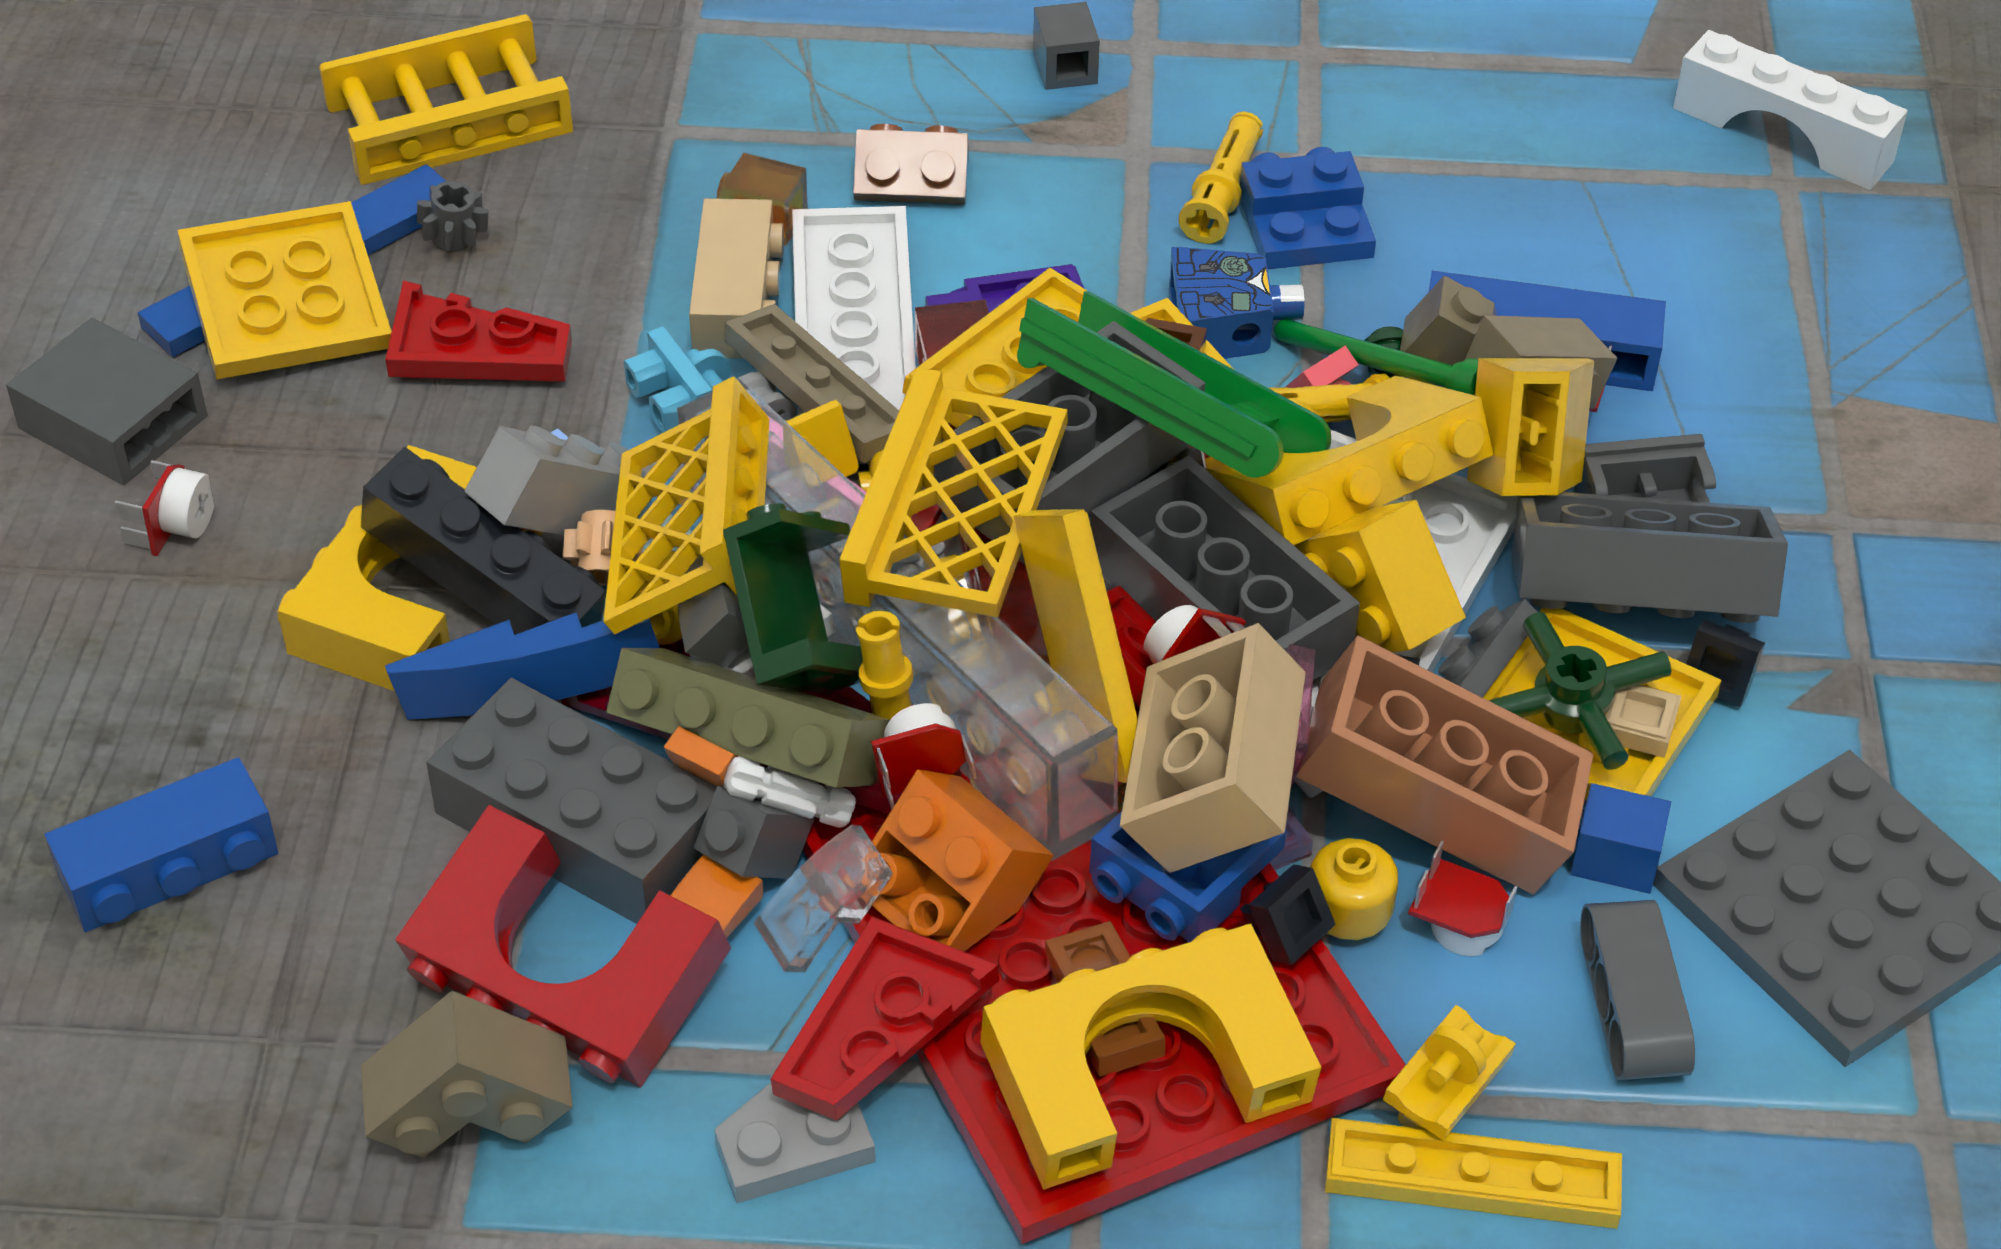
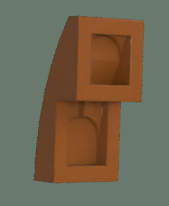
(1097, 950)

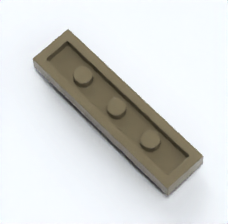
(811, 375)

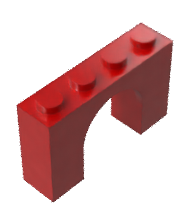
(611, 1018)

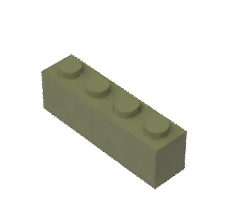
(747, 719)

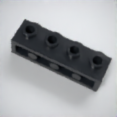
(470, 552)

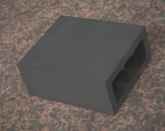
(107, 400)

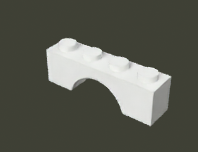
(1849, 129)

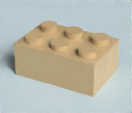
(1214, 749)

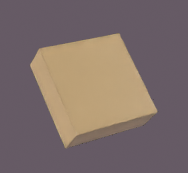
(1644, 718)

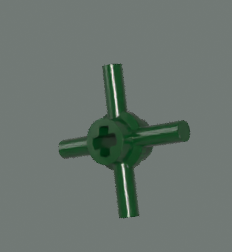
(1580, 688)

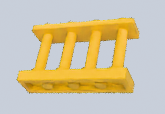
(454, 130)

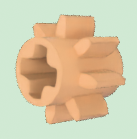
(591, 543)

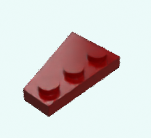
(465, 342)
(876, 1015)

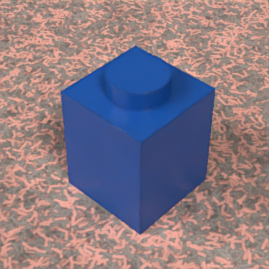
(1620, 838)

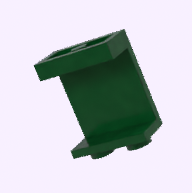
(782, 600)

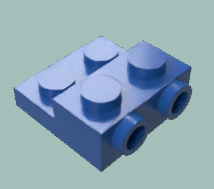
(1306, 208)
(1177, 901)

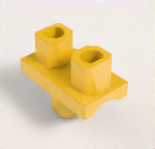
(1447, 1074)

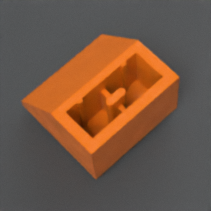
(954, 861)

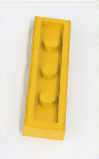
(1474, 1173)

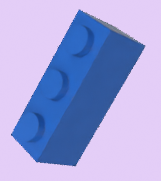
(162, 844)

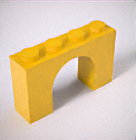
(1404, 439)
(348, 622)
(1210, 987)

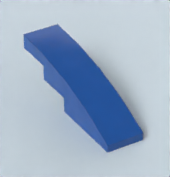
(551, 658)

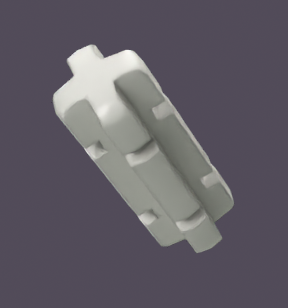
(789, 792)

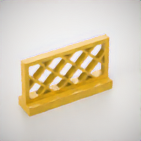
(733, 485)
(897, 494)

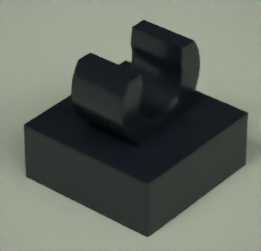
(1727, 655)
(1290, 914)

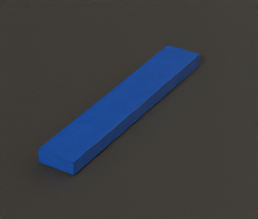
(381, 217)

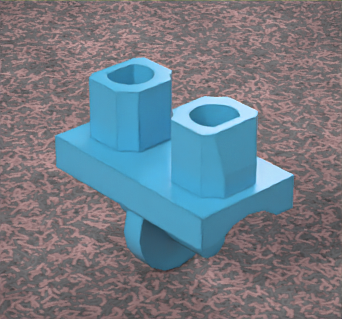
(677, 374)

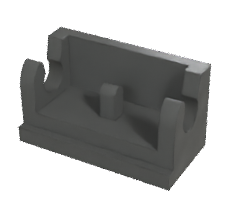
(1649, 469)

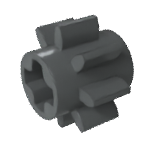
(452, 216)

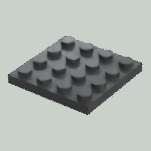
(1842, 905)

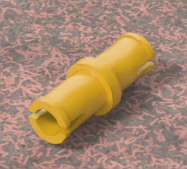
(884, 669)

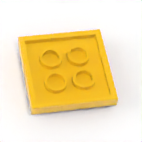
(284, 289)
(1642, 770)

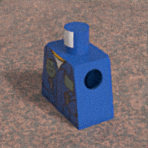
(1231, 298)

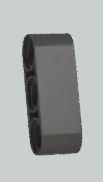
(1637, 990)

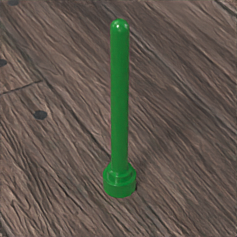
(1456, 377)

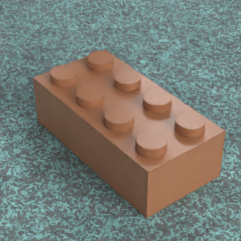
(1446, 765)

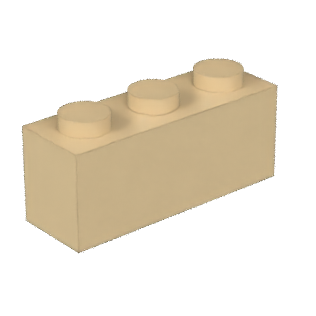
(733, 267)

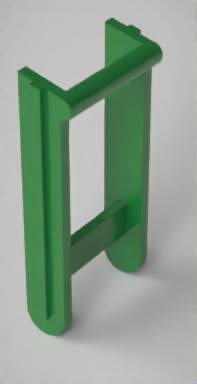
(1229, 421)

